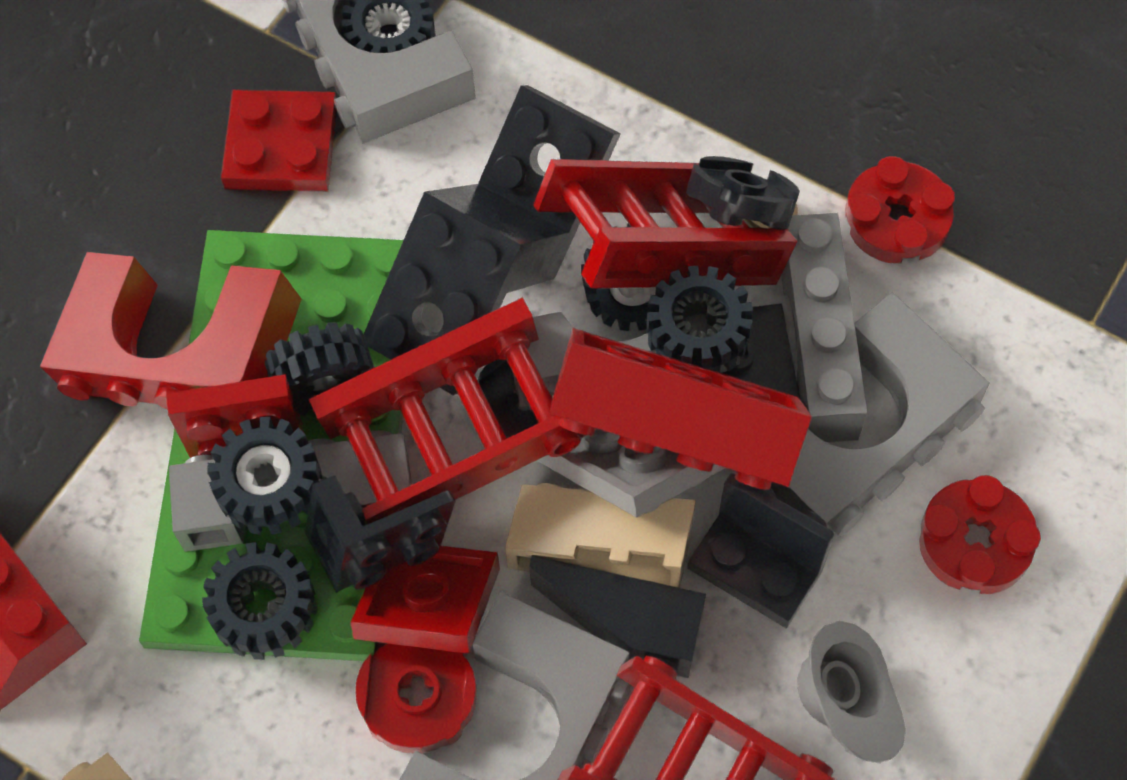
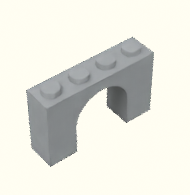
(383, 89)
(933, 395)
(563, 665)

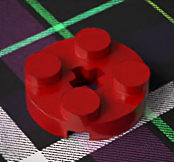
(904, 184)
(973, 566)
(422, 727)

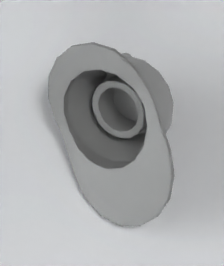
(851, 692)

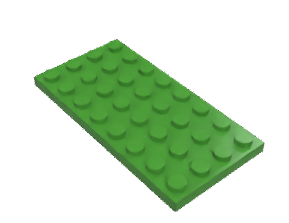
(337, 285)

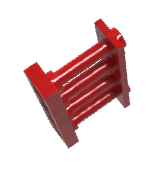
(649, 253)
(449, 361)
(657, 682)

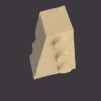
(598, 535)

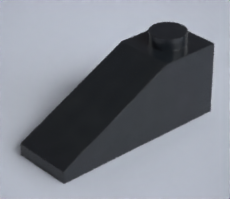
(625, 610)

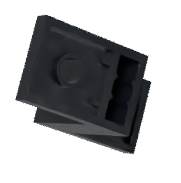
(486, 236)

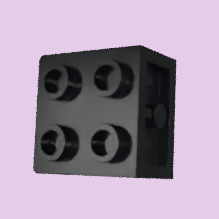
(763, 551)
(363, 554)

